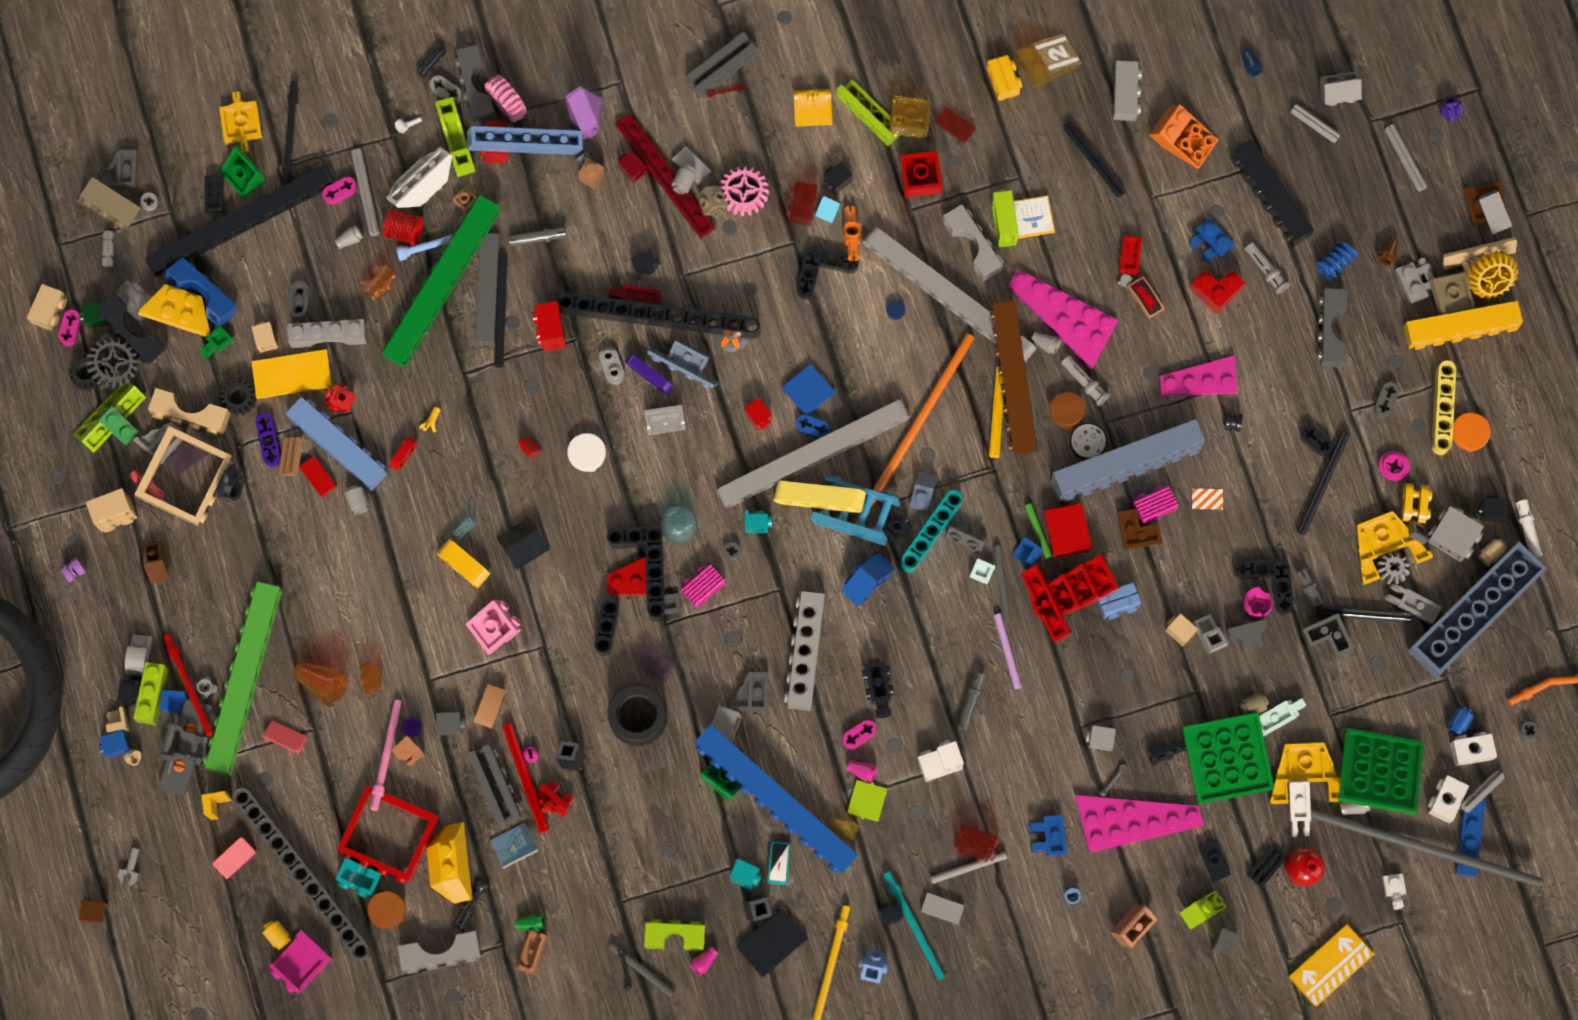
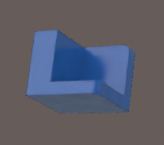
(1027, 552)
(172, 701)

